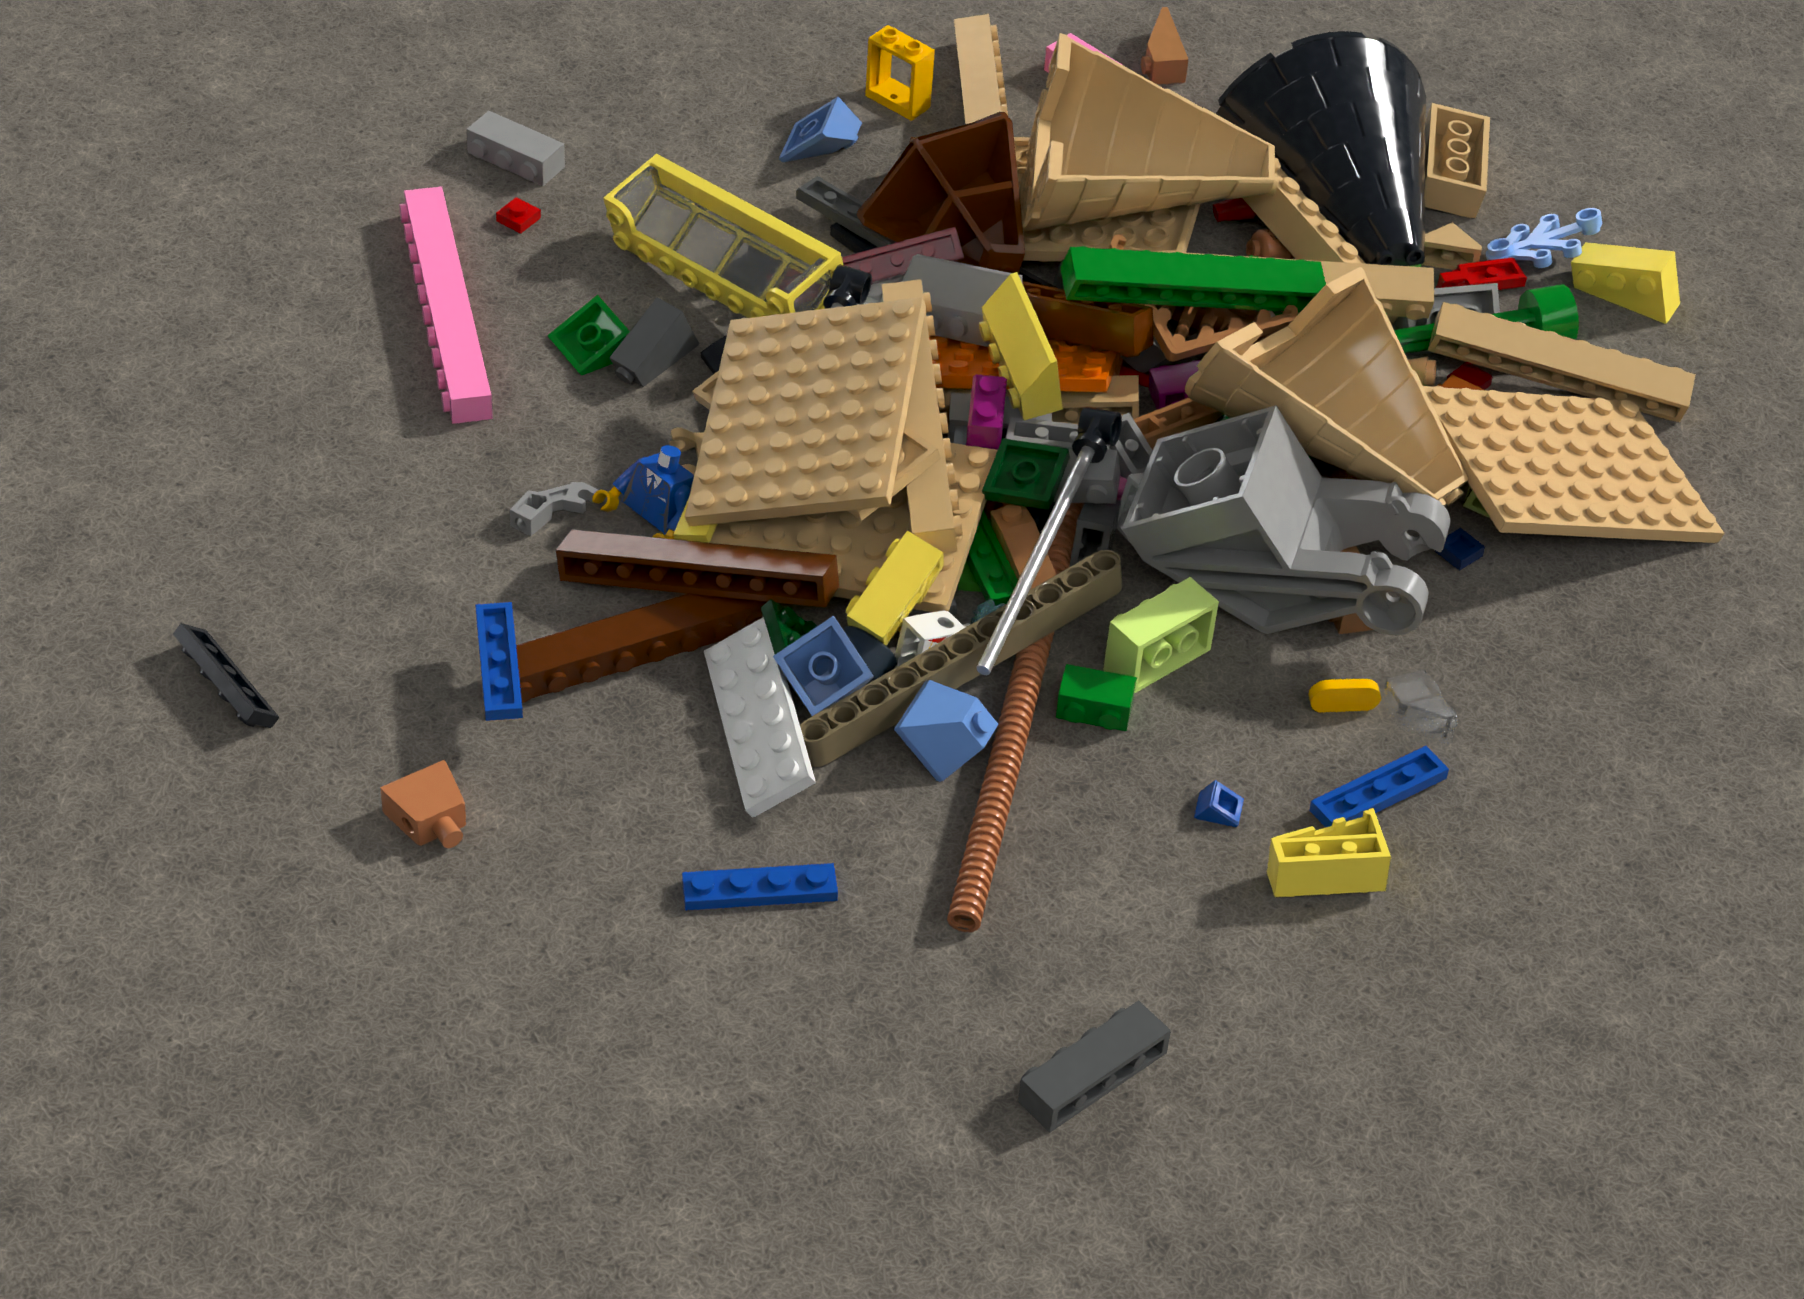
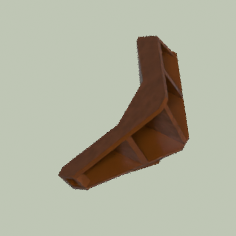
(959, 181)

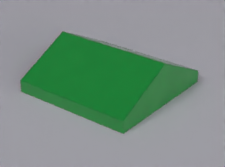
(589, 336)

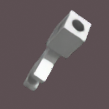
(536, 508)

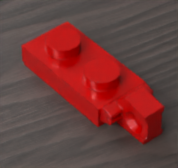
(1501, 271)

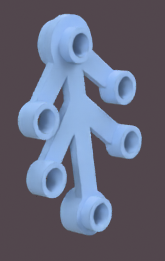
(1545, 238)

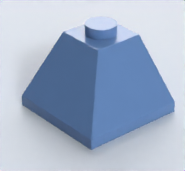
(822, 132)
(823, 666)
(945, 728)

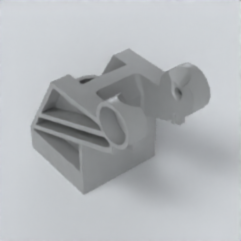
(1266, 531)

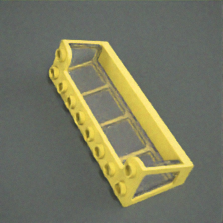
(718, 242)

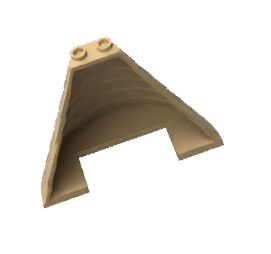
(1126, 146)
(1340, 390)

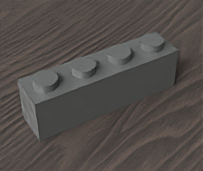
(1093, 1065)

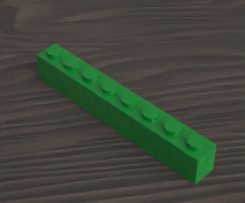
(1189, 279)

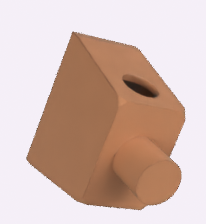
(426, 805)

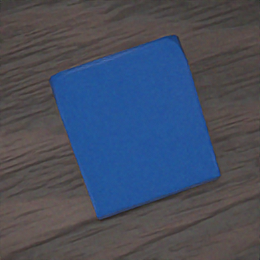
(1219, 805)

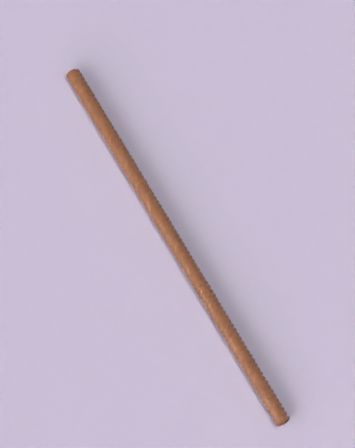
(1006, 756)

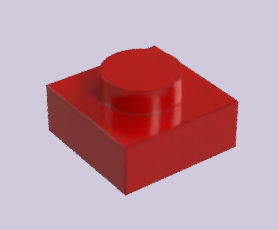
(518, 215)

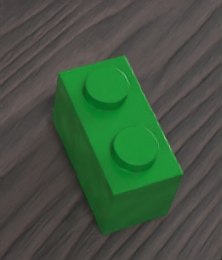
(1096, 697)

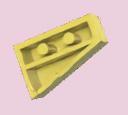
(1630, 278)
(895, 587)
(1331, 859)

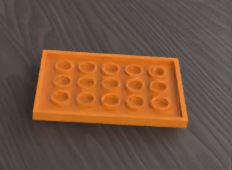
(1078, 366)

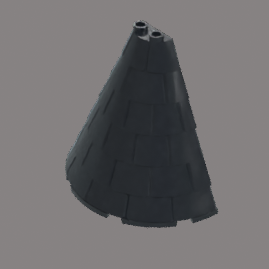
(1348, 132)

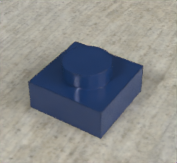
(1461, 549)

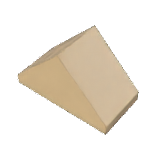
(1449, 247)

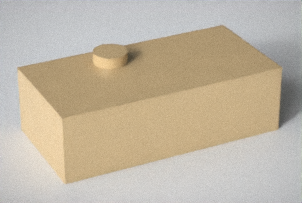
(1456, 160)

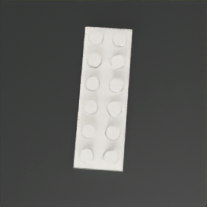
(758, 719)

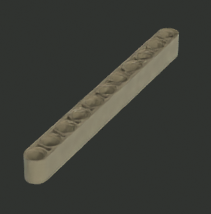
(956, 658)

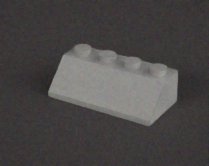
(956, 295)

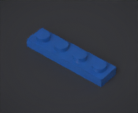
(498, 661)
(1381, 787)
(759, 886)

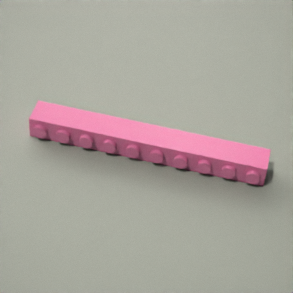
(446, 307)

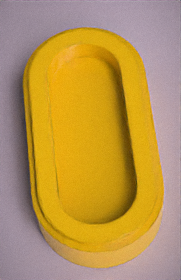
(1344, 695)

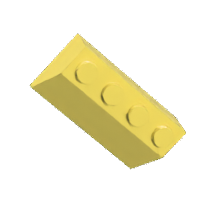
(1021, 350)

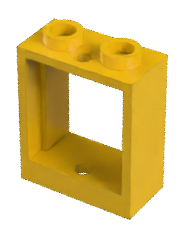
(880, 87)

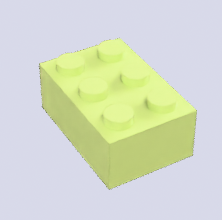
(1162, 633)

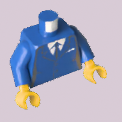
(654, 489)

